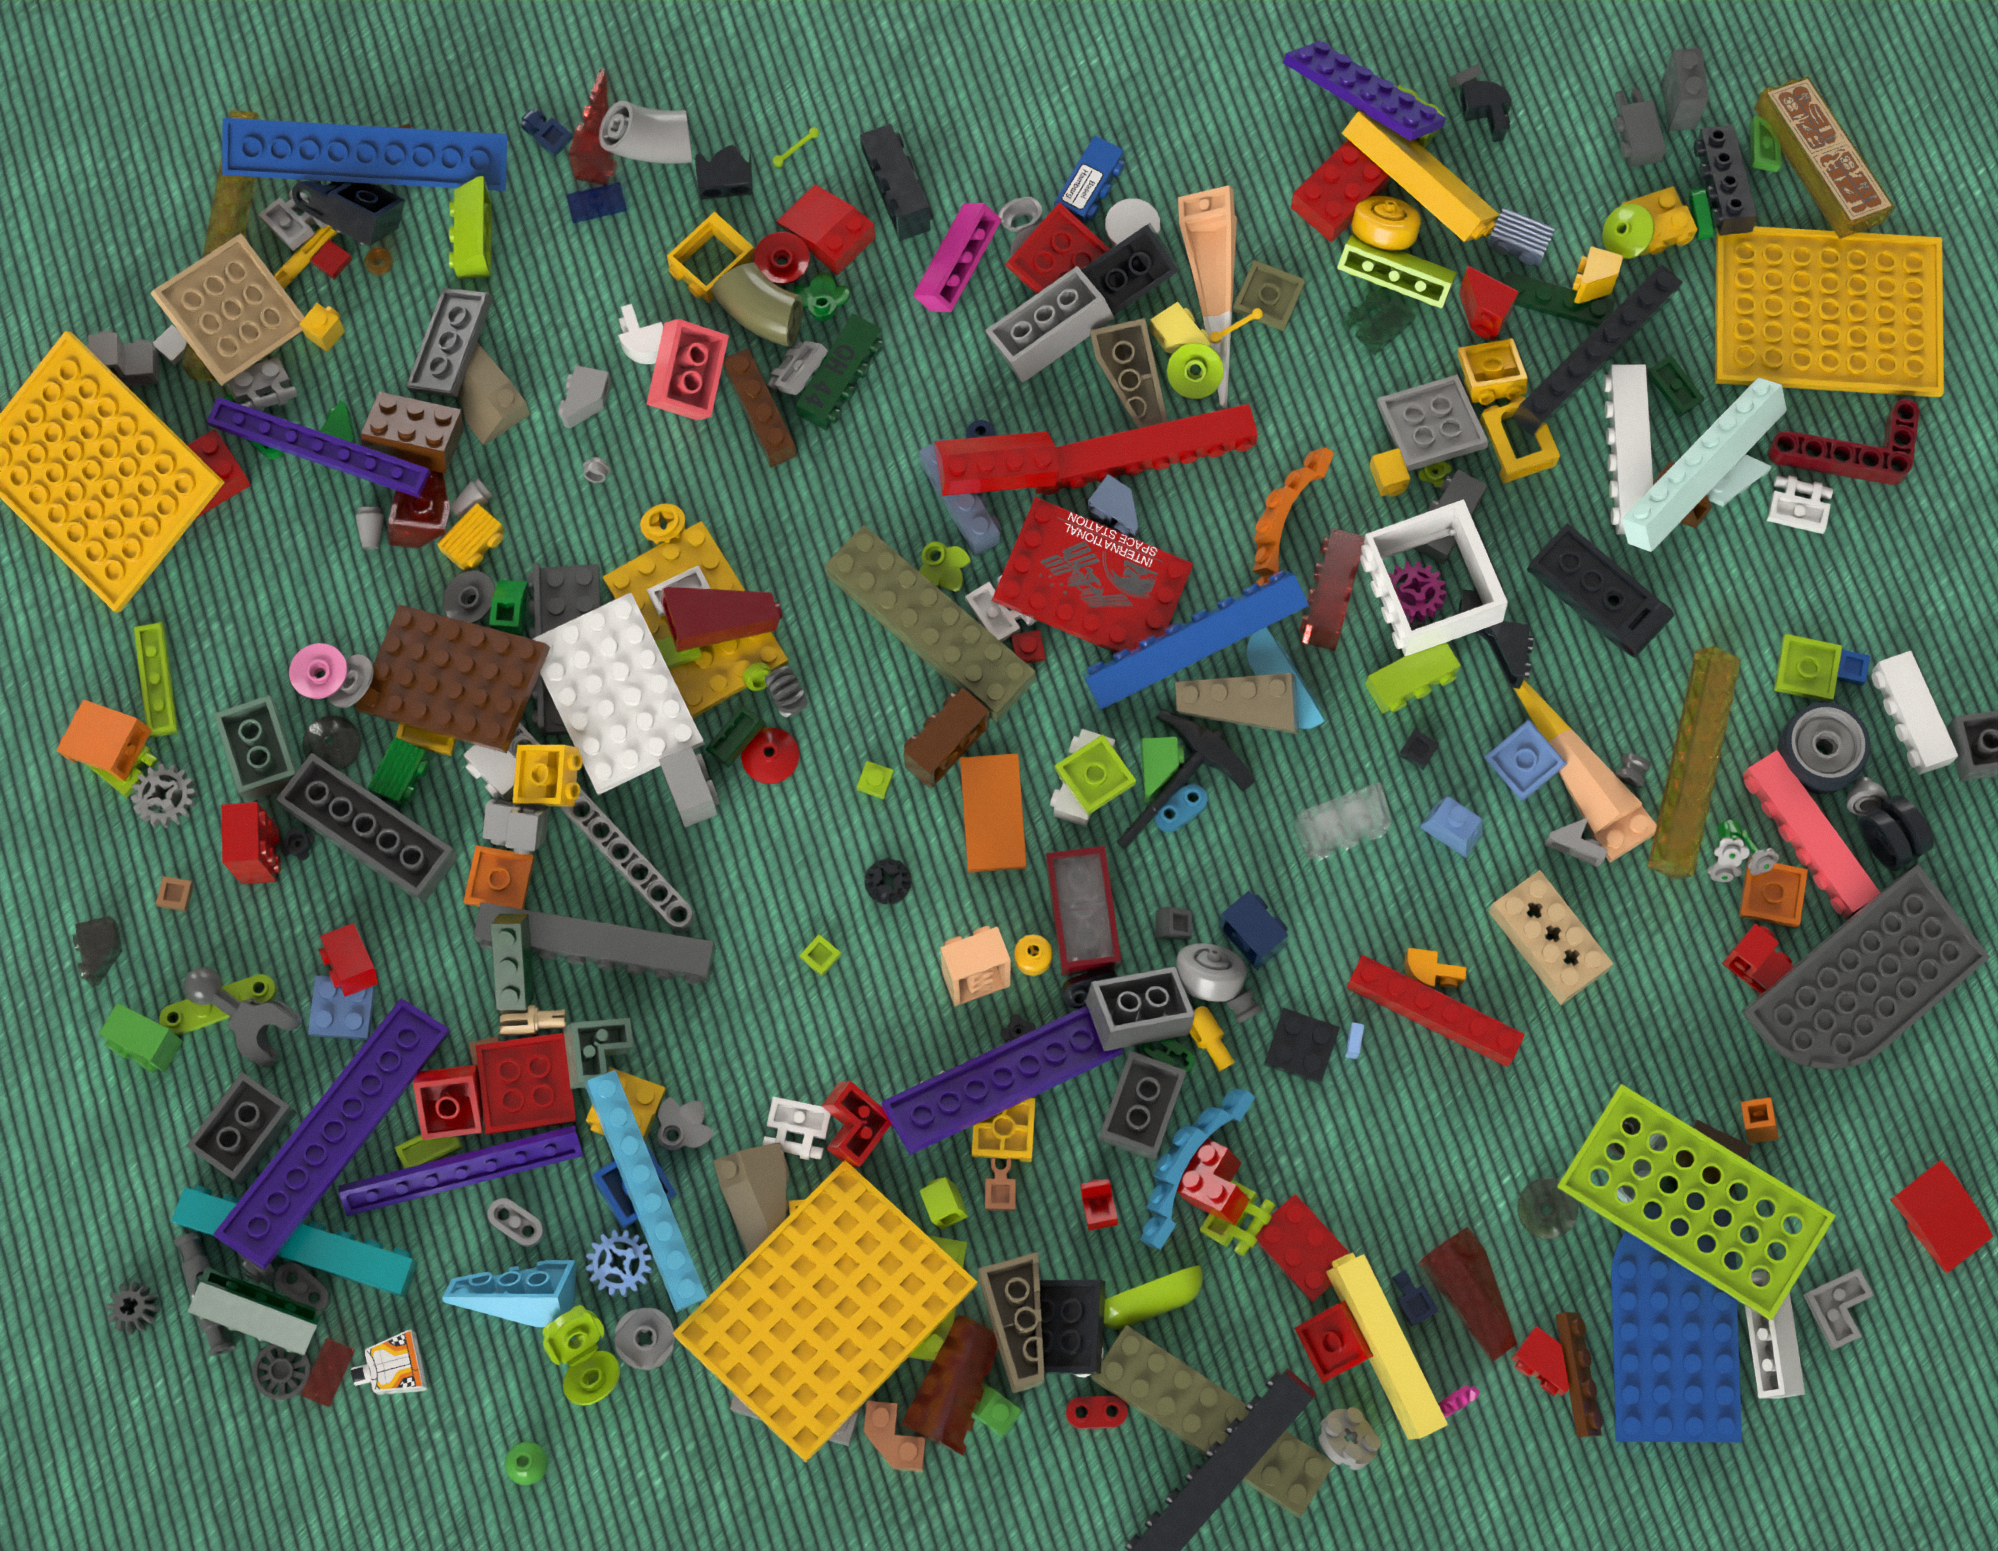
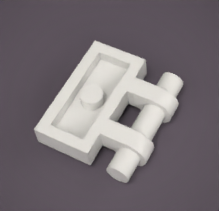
(1800, 511)
(993, 616)
(799, 1119)

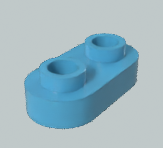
(1182, 808)

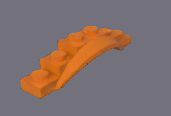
(1278, 506)

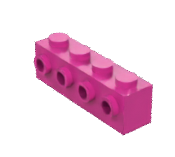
(957, 257)

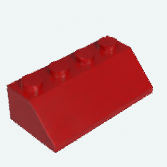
(996, 463)

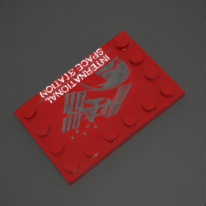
(1090, 579)

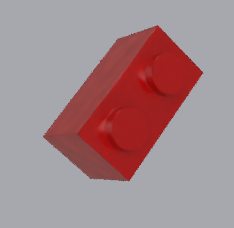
(349, 960)

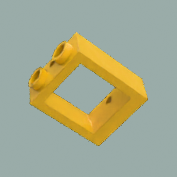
(723, 232)

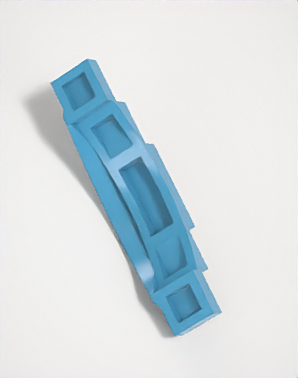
(1174, 1162)

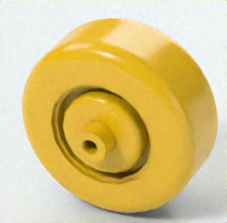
(1386, 223)

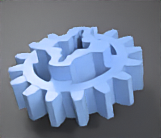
(631, 1256)

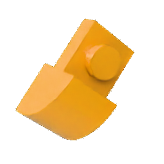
(1423, 967)

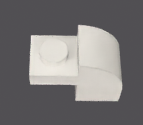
(639, 343)

